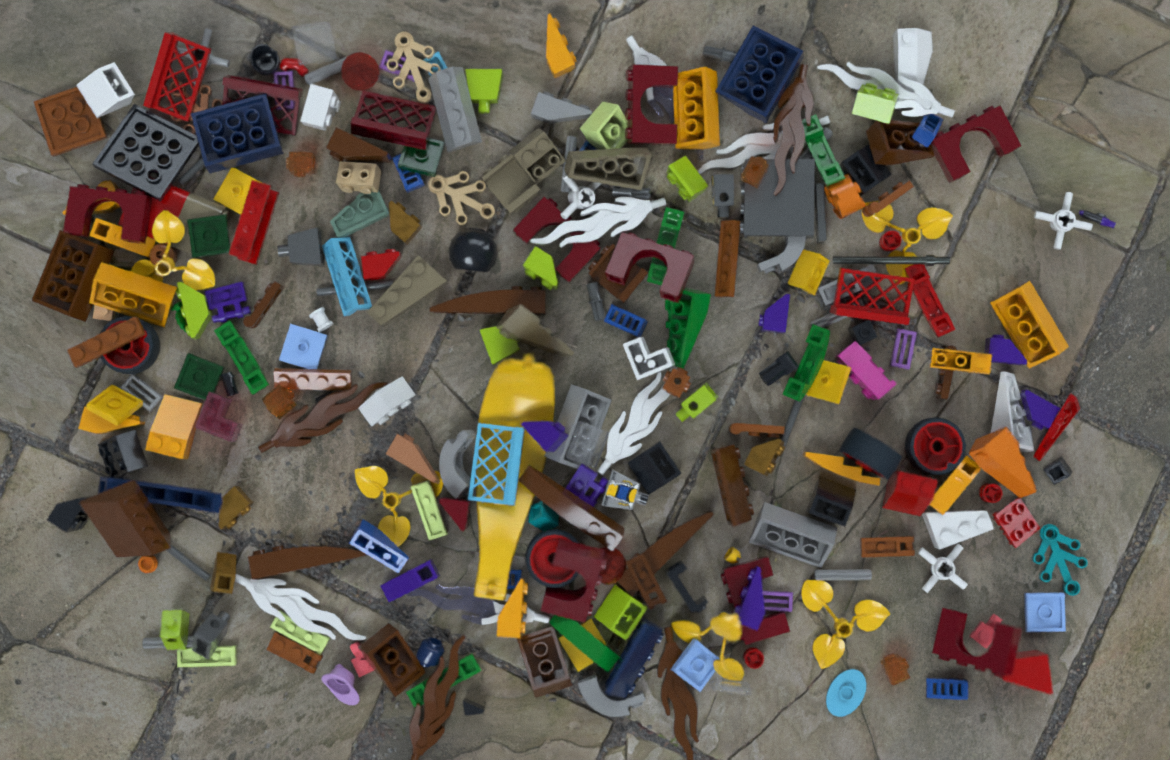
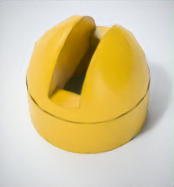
(731, 555)

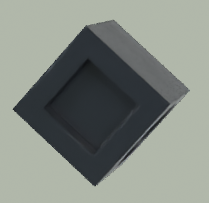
(863, 332)

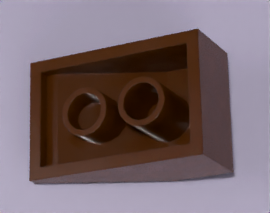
(894, 143)
(353, 149)
(392, 659)
(544, 661)

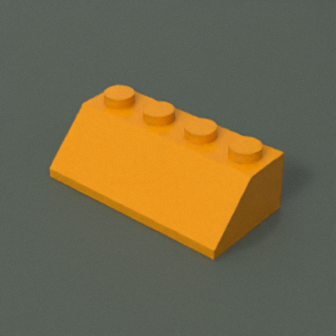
(696, 109)
(132, 294)
(1029, 324)

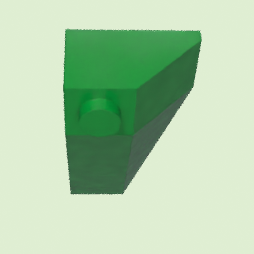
(685, 323)

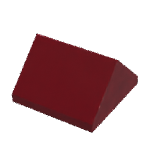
(458, 510)

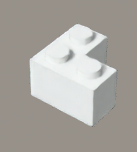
(320, 107)
(643, 362)
(387, 401)

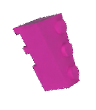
(865, 371)

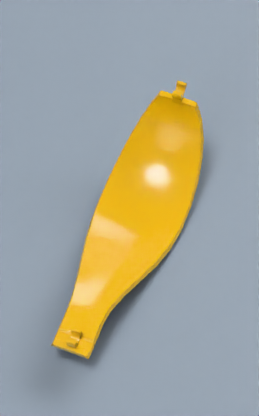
(514, 395)

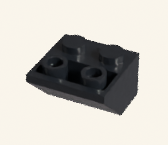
(864, 170)
(122, 454)
(654, 468)
(831, 501)
(69, 515)

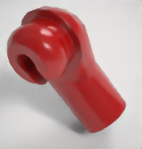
(292, 63)

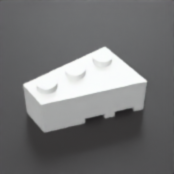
(956, 526)

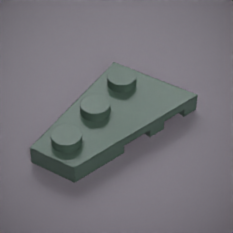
(359, 214)

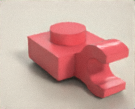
(984, 632)
(359, 662)

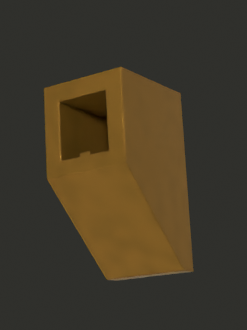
(402, 224)
(763, 456)
(234, 504)
(224, 573)

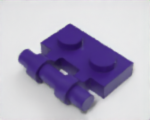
(226, 296)
(584, 479)

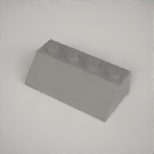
(454, 108)
(579, 406)
(793, 535)

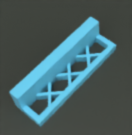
(342, 275)

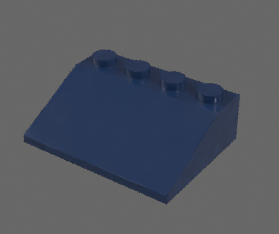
(760, 73)
(237, 133)
(633, 658)

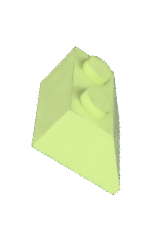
(606, 127)

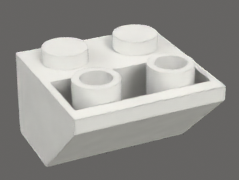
(106, 90)

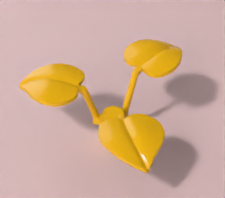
(932, 224)
(171, 229)
(372, 481)
(868, 618)
(723, 625)

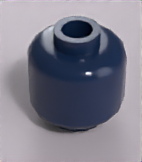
(430, 652)

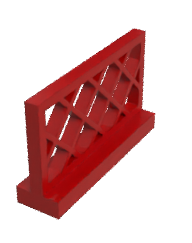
(163, 67)
(865, 311)

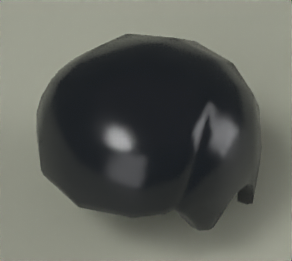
(264, 59)

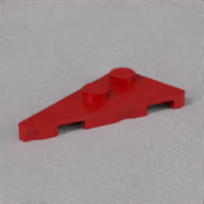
(1064, 417)

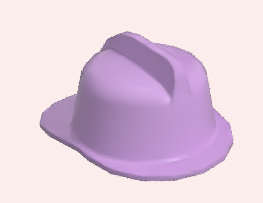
(341, 684)

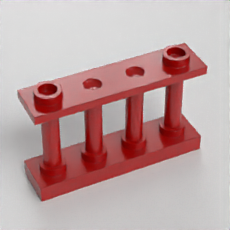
(254, 222)

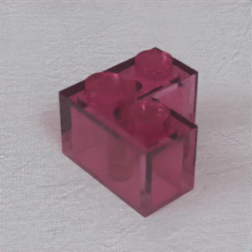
(213, 418)

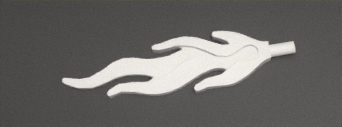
(921, 100)
(755, 145)
(608, 215)
(637, 425)
(290, 601)

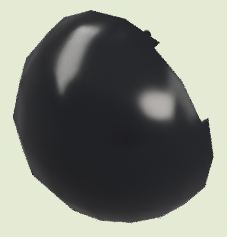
(473, 250)

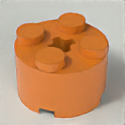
(844, 197)

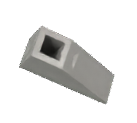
(555, 110)

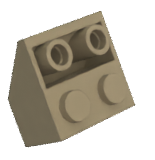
(537, 155)

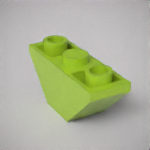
(195, 310)

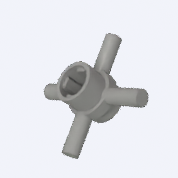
(212, 59)

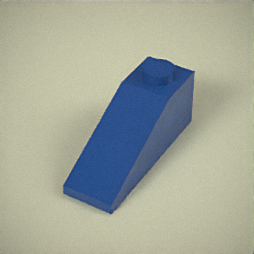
(378, 546)

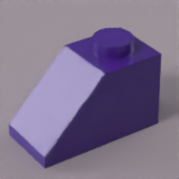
(775, 317)
(1003, 351)
(1038, 410)
(546, 434)

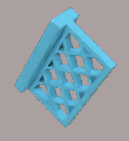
(512, 470)

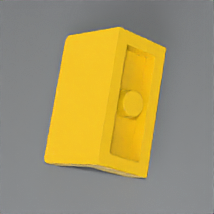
(808, 271)

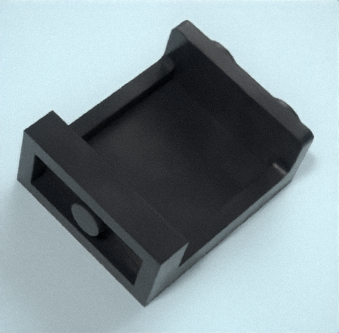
(673, 572)

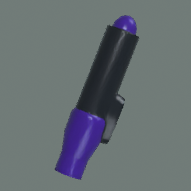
(1098, 218)

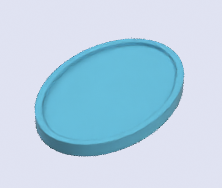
(846, 692)

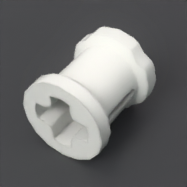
(321, 319)

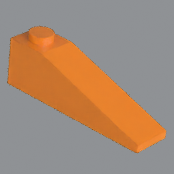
(1001, 458)

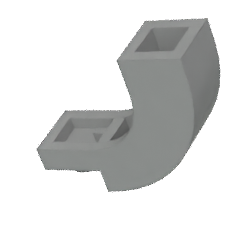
(791, 252)
(451, 464)
(606, 704)

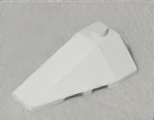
(911, 55)
(1009, 412)

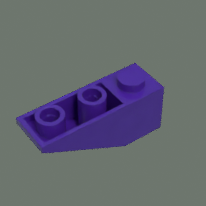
(410, 580)
(752, 604)

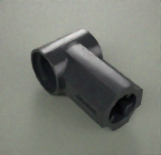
(782, 366)

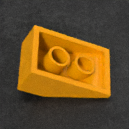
(174, 427)

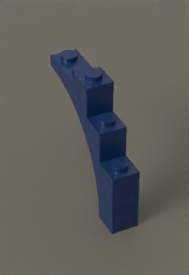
(170, 494)

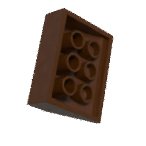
(70, 275)
(731, 485)
(127, 521)

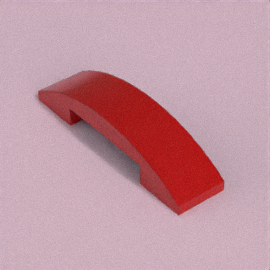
(929, 301)

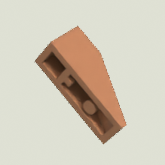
(411, 455)

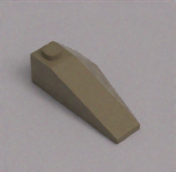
(523, 327)

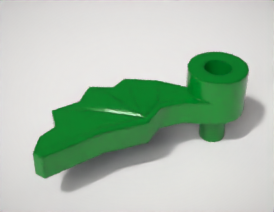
(178, 316)

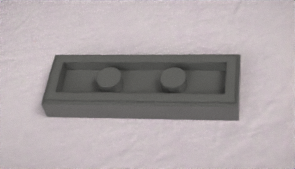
(820, 213)

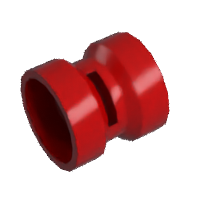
(892, 238)
(993, 495)
(753, 657)

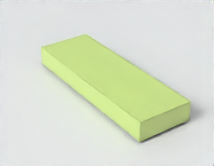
(429, 510)
(311, 640)
(221, 657)

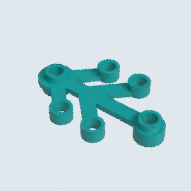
(1058, 556)

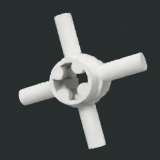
(577, 194)
(1070, 222)
(937, 562)

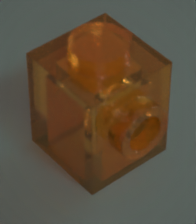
(301, 163)
(755, 171)
(279, 401)
(895, 668)

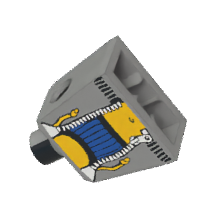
(623, 492)

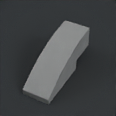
(828, 290)

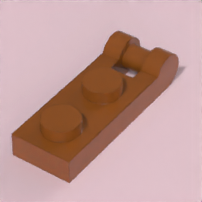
(886, 198)
(756, 429)
(886, 546)
(294, 652)

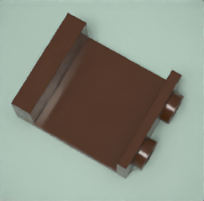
(621, 292)

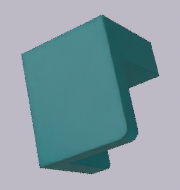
(543, 516)

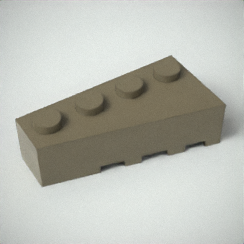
(610, 166)
(407, 291)

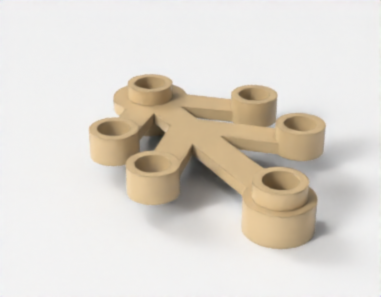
(412, 63)
(459, 195)

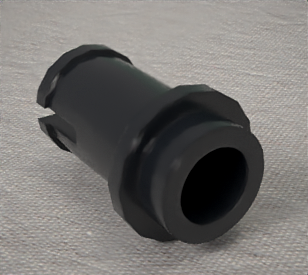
(229, 383)

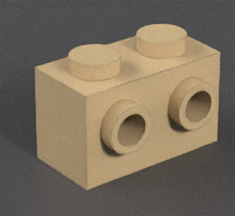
(358, 177)

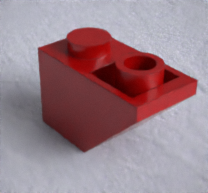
(378, 266)

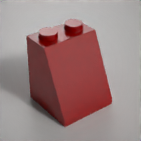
(909, 493)
(1031, 671)

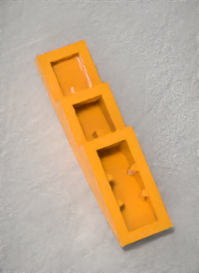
(835, 465)

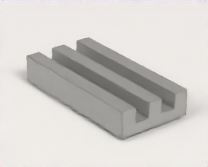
(153, 402)

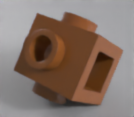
(672, 388)

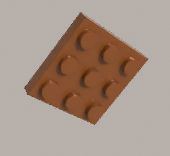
(68, 121)

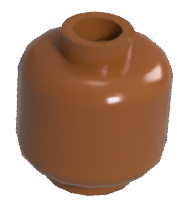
(157, 252)

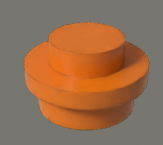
(148, 563)

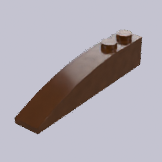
(496, 302)
(573, 508)
(664, 548)
(297, 558)

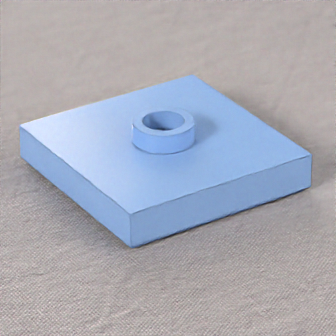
(303, 347)
(1045, 612)
(695, 665)

